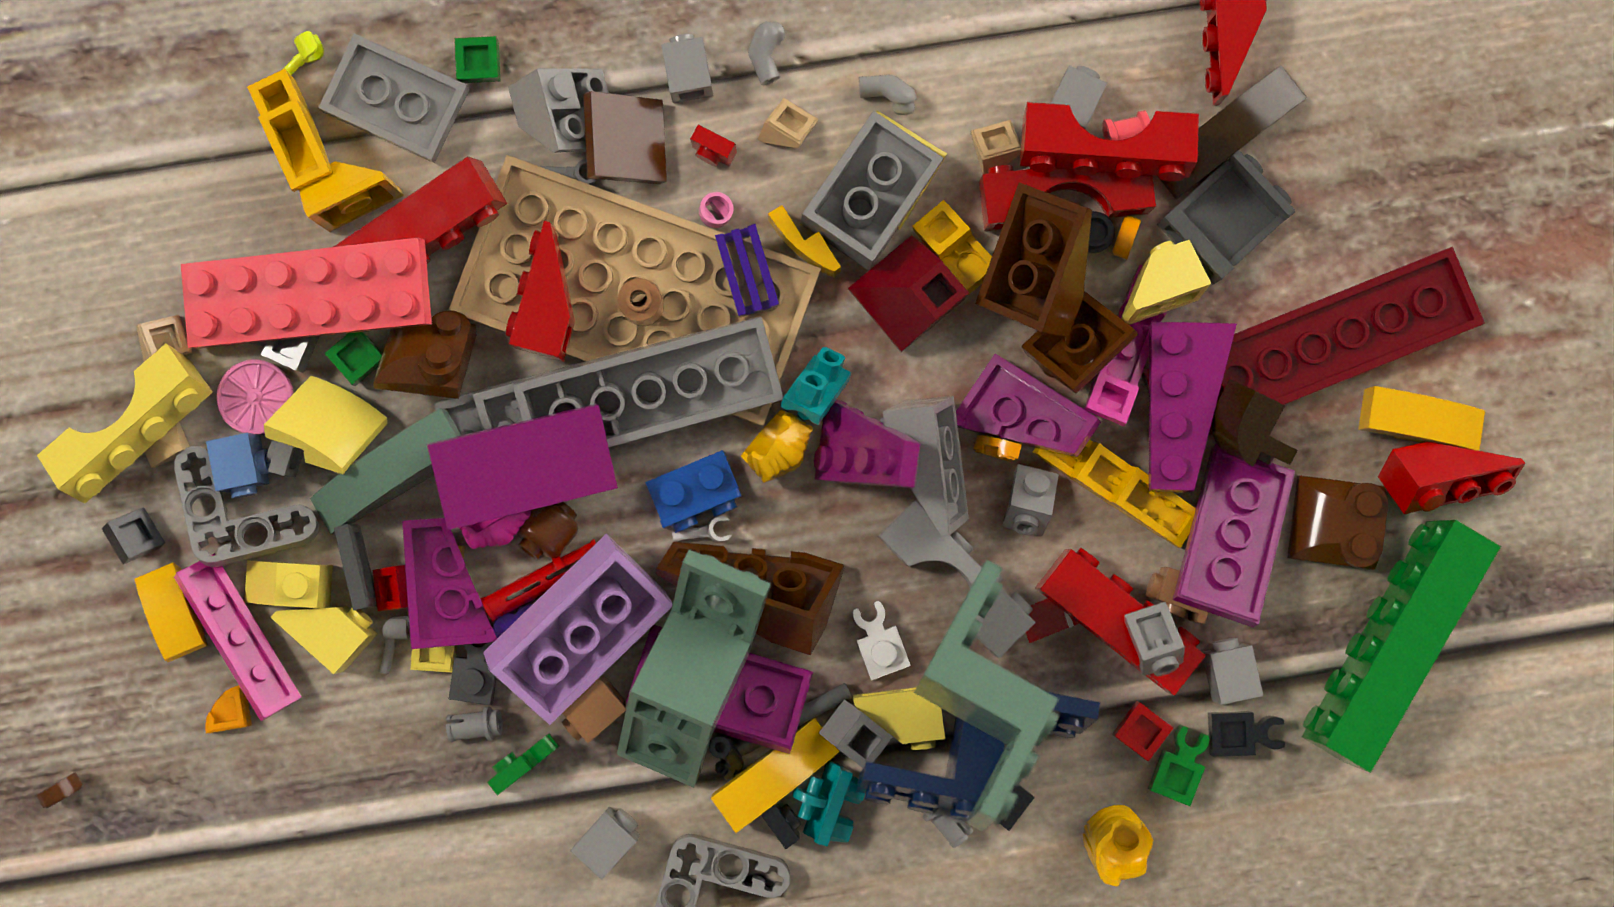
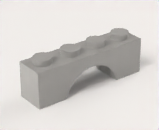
(917, 540)

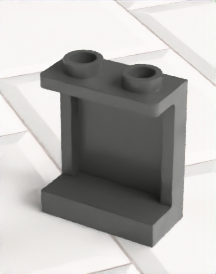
(1228, 215)

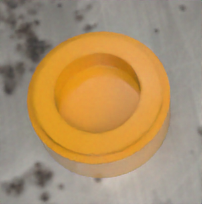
(1126, 237)

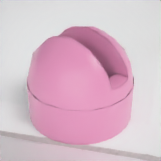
(722, 207)

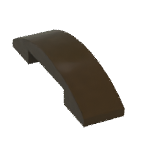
(1240, 124)

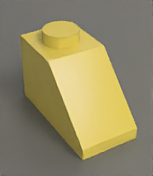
(1166, 281)
(288, 584)
(329, 633)
(904, 716)

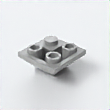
(552, 105)

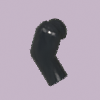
(731, 759)

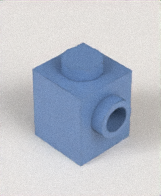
(238, 464)

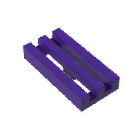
(737, 237)

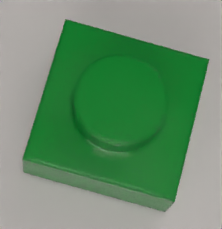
(477, 59)
(355, 356)

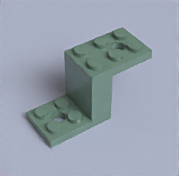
(692, 668)
(989, 700)

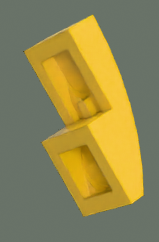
(954, 244)
(812, 250)
(169, 613)

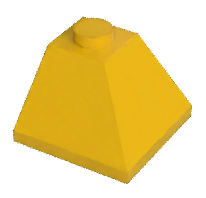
(347, 195)

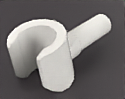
(701, 532)

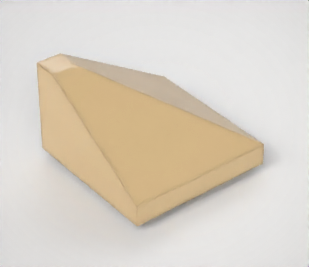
(787, 125)
(996, 145)
(161, 331)
(167, 447)

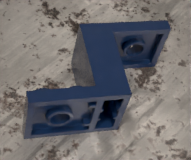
(969, 765)

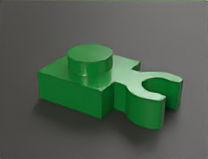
(512, 768)
(1177, 773)

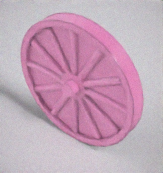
(252, 394)

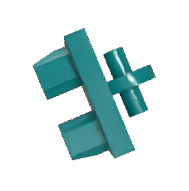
(817, 386)
(823, 804)

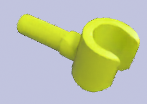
(309, 50)

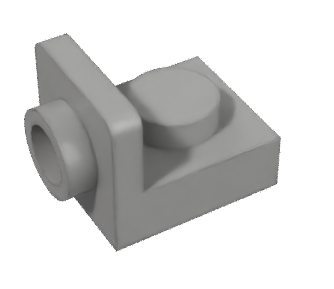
(1155, 639)

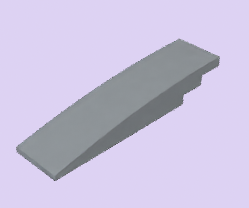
(639, 388)

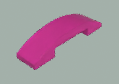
(1117, 384)

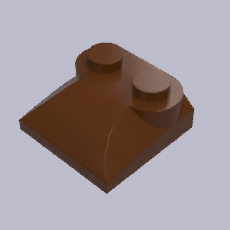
(1091, 345)
(428, 357)
(1338, 522)

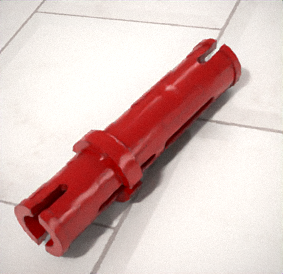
(498, 603)

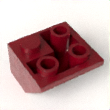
(908, 292)

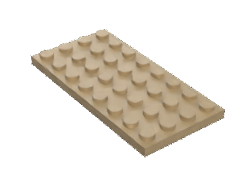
(610, 243)

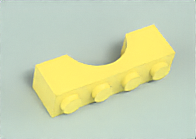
(163, 395)

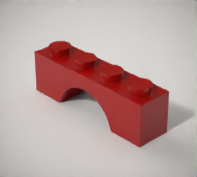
(1057, 141)
(1113, 194)

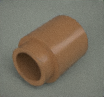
(647, 313)

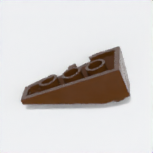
(798, 596)

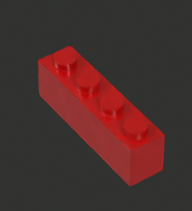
(438, 210)
(1100, 608)

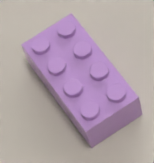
(577, 629)

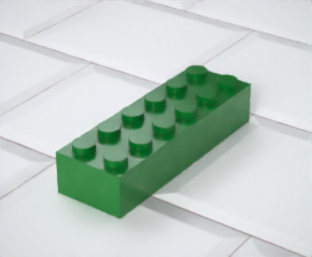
(1399, 642)

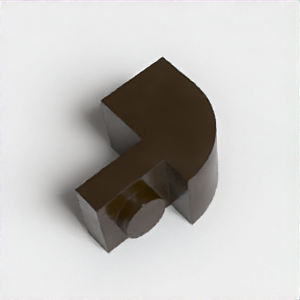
(1244, 426)

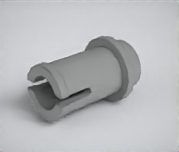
(474, 725)
(952, 829)

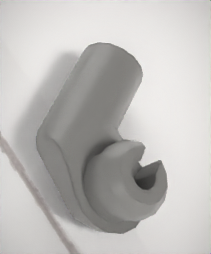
(761, 48)
(892, 88)

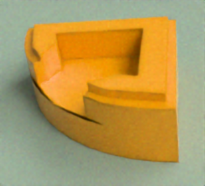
(997, 448)
(229, 712)

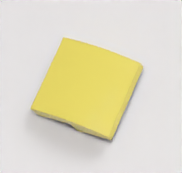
(326, 424)

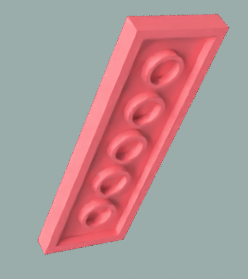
(306, 293)

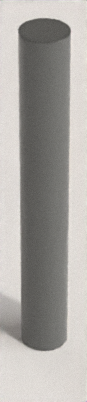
(810, 711)

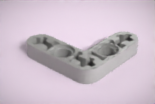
(219, 525)
(708, 869)

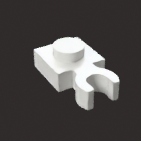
(881, 647)

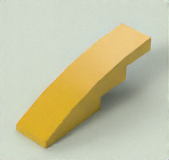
(1126, 490)

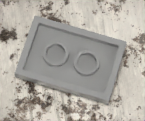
(394, 98)

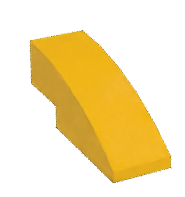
(290, 129)
(1421, 418)
(773, 777)

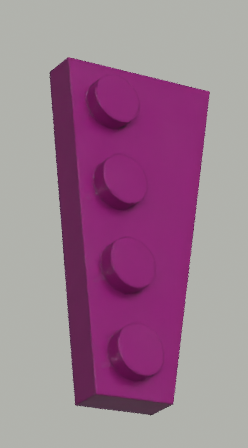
(1184, 387)
(863, 450)

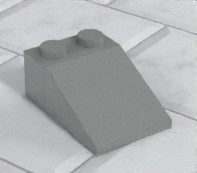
(871, 190)
(939, 468)

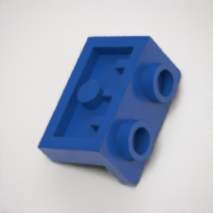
(693, 491)

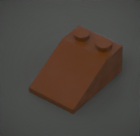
(1039, 262)

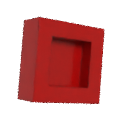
(712, 147)
(390, 588)
(1142, 731)

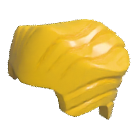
(778, 446)
(1117, 844)

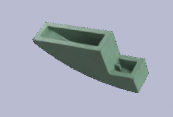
(383, 472)

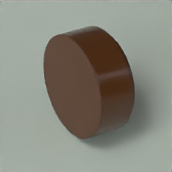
(59, 790)

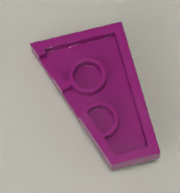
(1024, 410)
(440, 590)

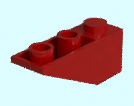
(1228, 40)
(545, 311)
(1441, 474)

